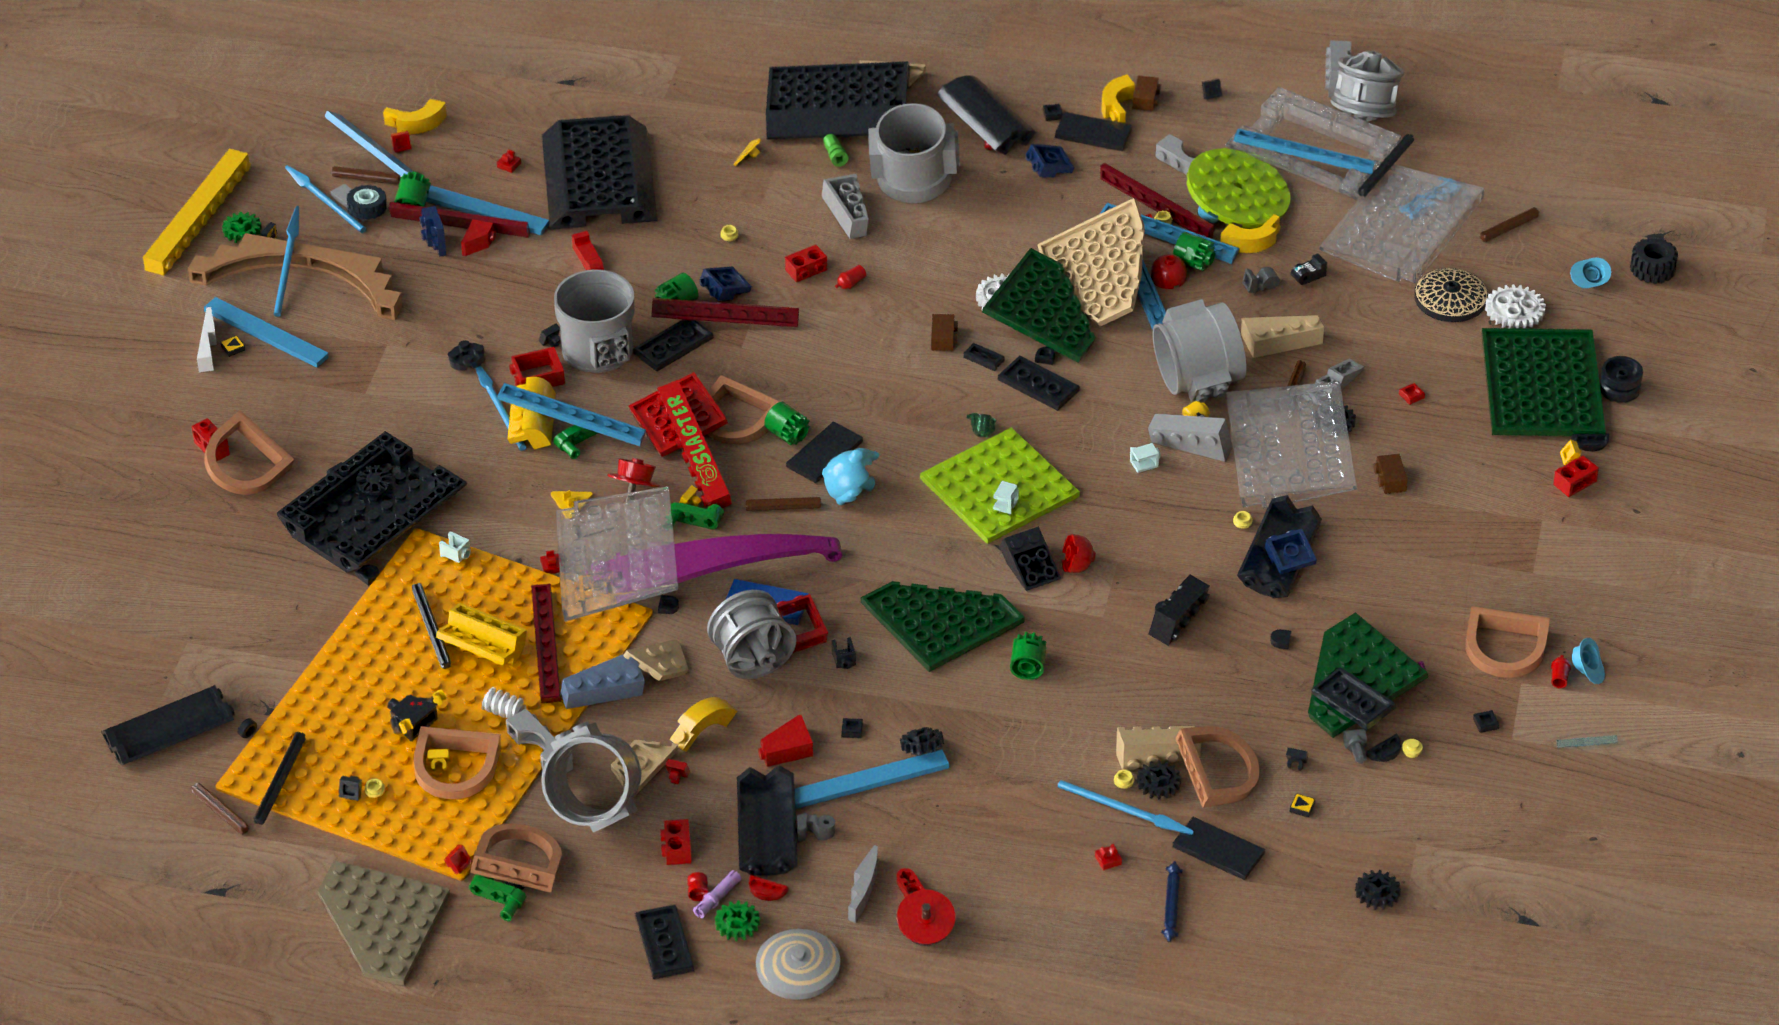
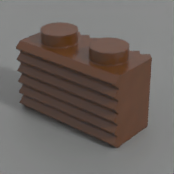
(1146, 93)
(943, 332)
(1391, 473)

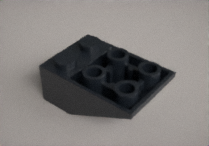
(1029, 558)

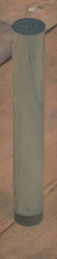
(1586, 741)

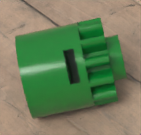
(413, 189)
(1195, 251)
(679, 288)
(787, 423)
(1028, 656)

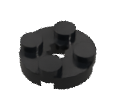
(466, 355)

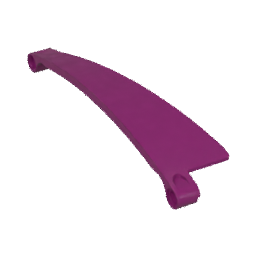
(720, 553)

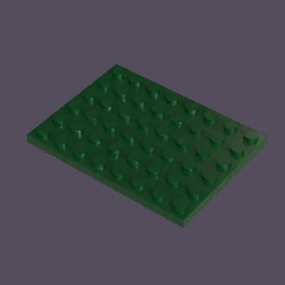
(1542, 382)

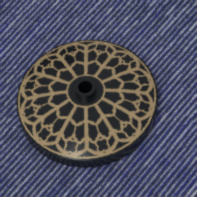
(1451, 295)

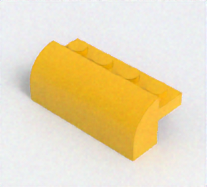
(529, 424)
(483, 634)

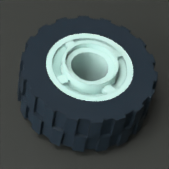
(366, 202)

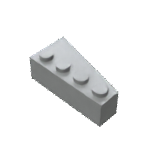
(1192, 434)

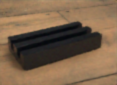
(991, 363)

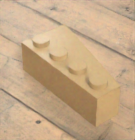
(1281, 334)
(1141, 746)

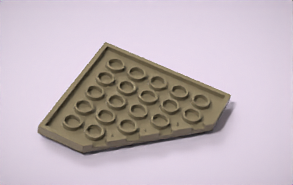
(382, 917)

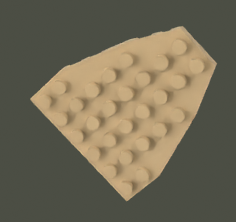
(1103, 261)

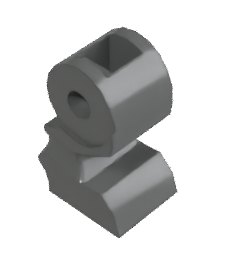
(1264, 279)
(821, 827)

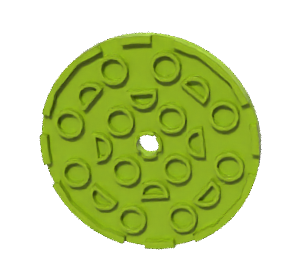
(1217, 183)

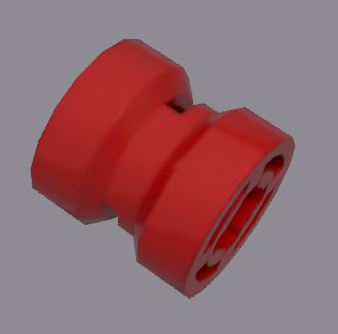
(697, 886)

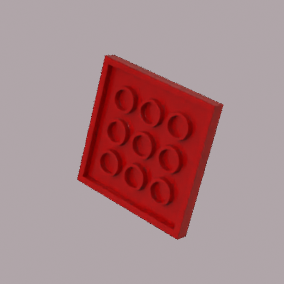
(652, 419)

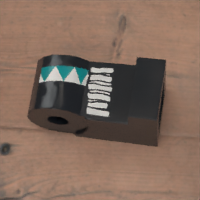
(1310, 270)

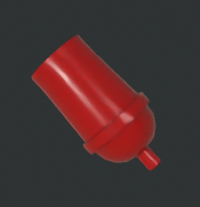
(849, 278)
(1560, 672)

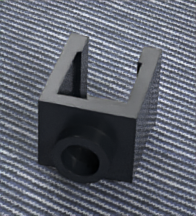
(845, 657)

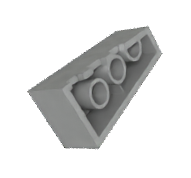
(1333, 53)
(846, 203)

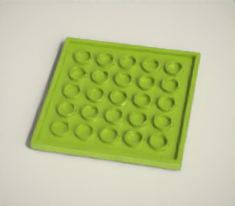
(974, 475)

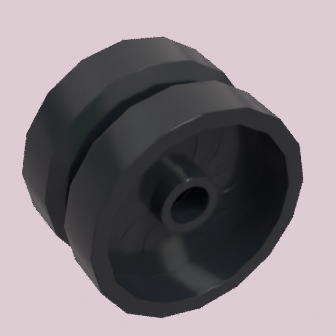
(1621, 379)

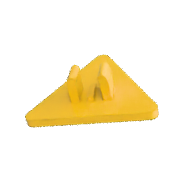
(750, 149)
(566, 499)

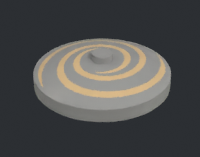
(798, 964)

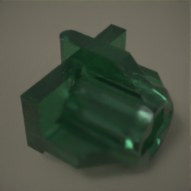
(982, 424)

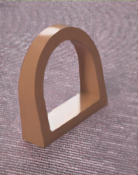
(727, 386)
(243, 424)
(1507, 622)
(456, 740)
(1213, 797)
(515, 871)

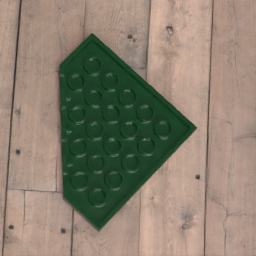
(1041, 305)
(940, 621)
(1367, 656)

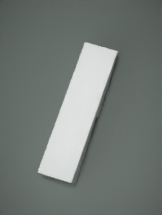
(207, 339)

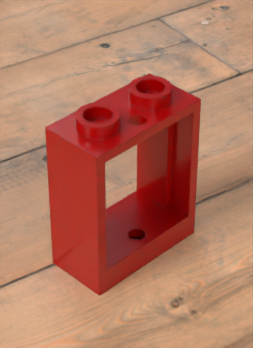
(538, 359)
(812, 637)

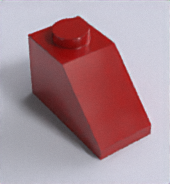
(477, 237)

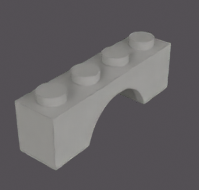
(1171, 152)
(527, 729)

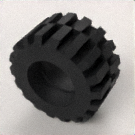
(1654, 260)

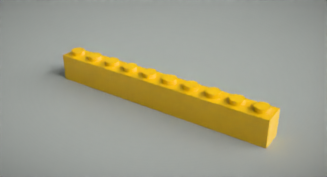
(196, 212)

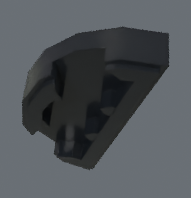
(1591, 442)
(1386, 750)

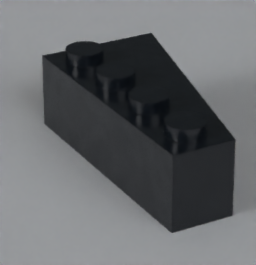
(1178, 610)

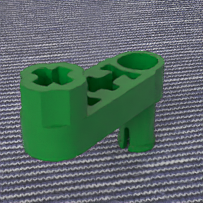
(570, 437)
(697, 516)
(498, 892)

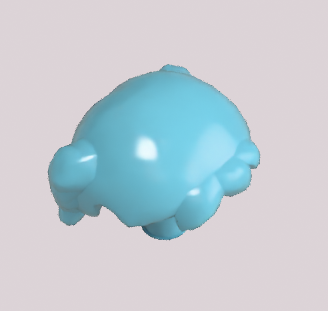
(847, 476)

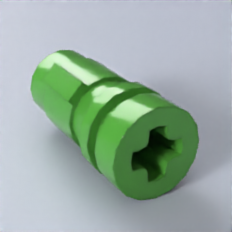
(835, 150)

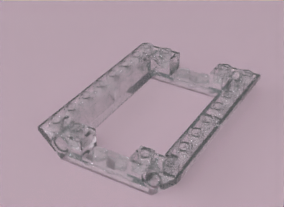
(1327, 121)

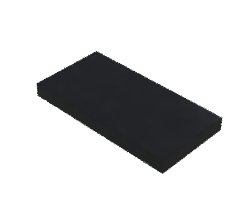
(1093, 131)
(672, 343)
(1038, 383)
(822, 449)
(1353, 698)
(1219, 848)
(664, 941)

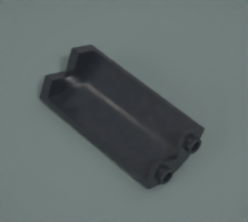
(985, 113)
(1257, 569)
(168, 725)
(766, 822)

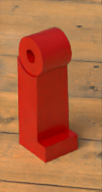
(586, 252)

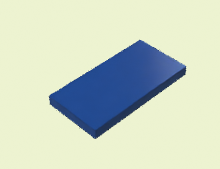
(777, 593)

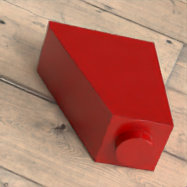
(786, 743)

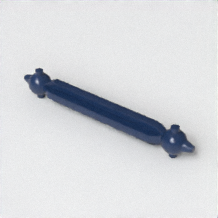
(1171, 901)

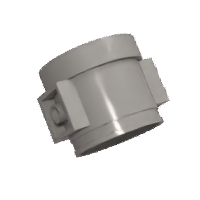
(917, 175)
(595, 320)
(1199, 350)
(557, 788)

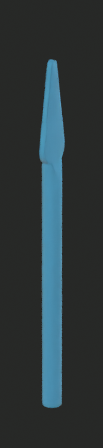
(304, 181)
(292, 232)
(487, 383)
(1159, 820)

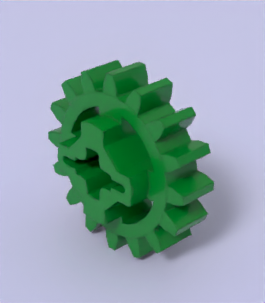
(239, 224)
(737, 920)

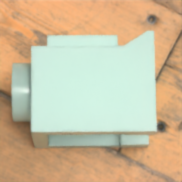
(1144, 457)
(1007, 497)
(457, 549)

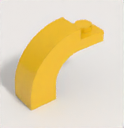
(1113, 94)
(417, 121)
(1252, 239)
(699, 717)

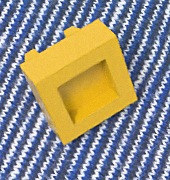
(1570, 452)
(690, 498)
(439, 755)

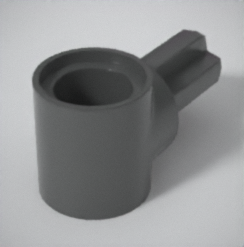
(1356, 742)

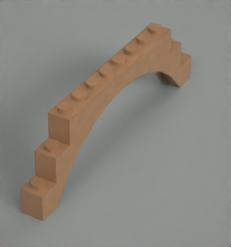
(259, 252)

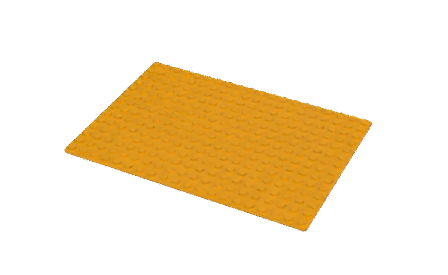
(388, 654)

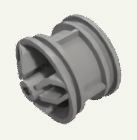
(1367, 86)
(751, 634)

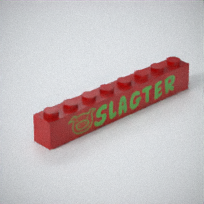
(693, 444)

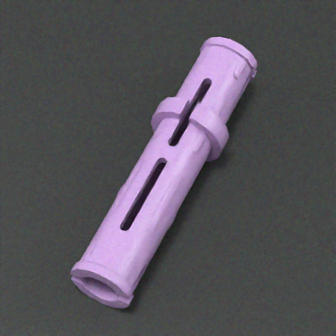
(712, 899)

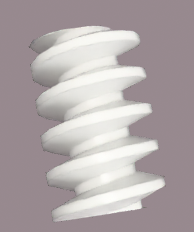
(502, 704)

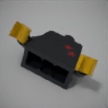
(414, 712)

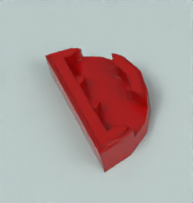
(766, 889)

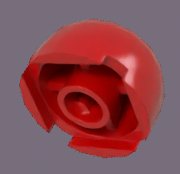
(1168, 271)
(1078, 554)

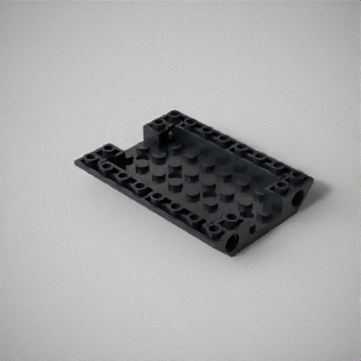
(801, 111)
(574, 170)
(335, 504)

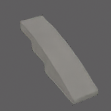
(1343, 372)
(863, 884)

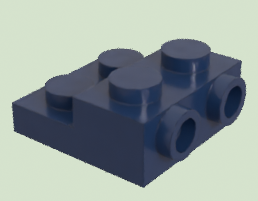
(1048, 160)
(433, 230)
(724, 282)
(1290, 551)

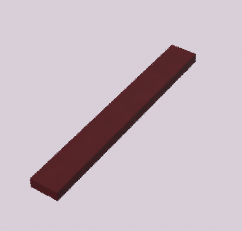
(1155, 201)
(461, 219)
(725, 312)
(545, 643)

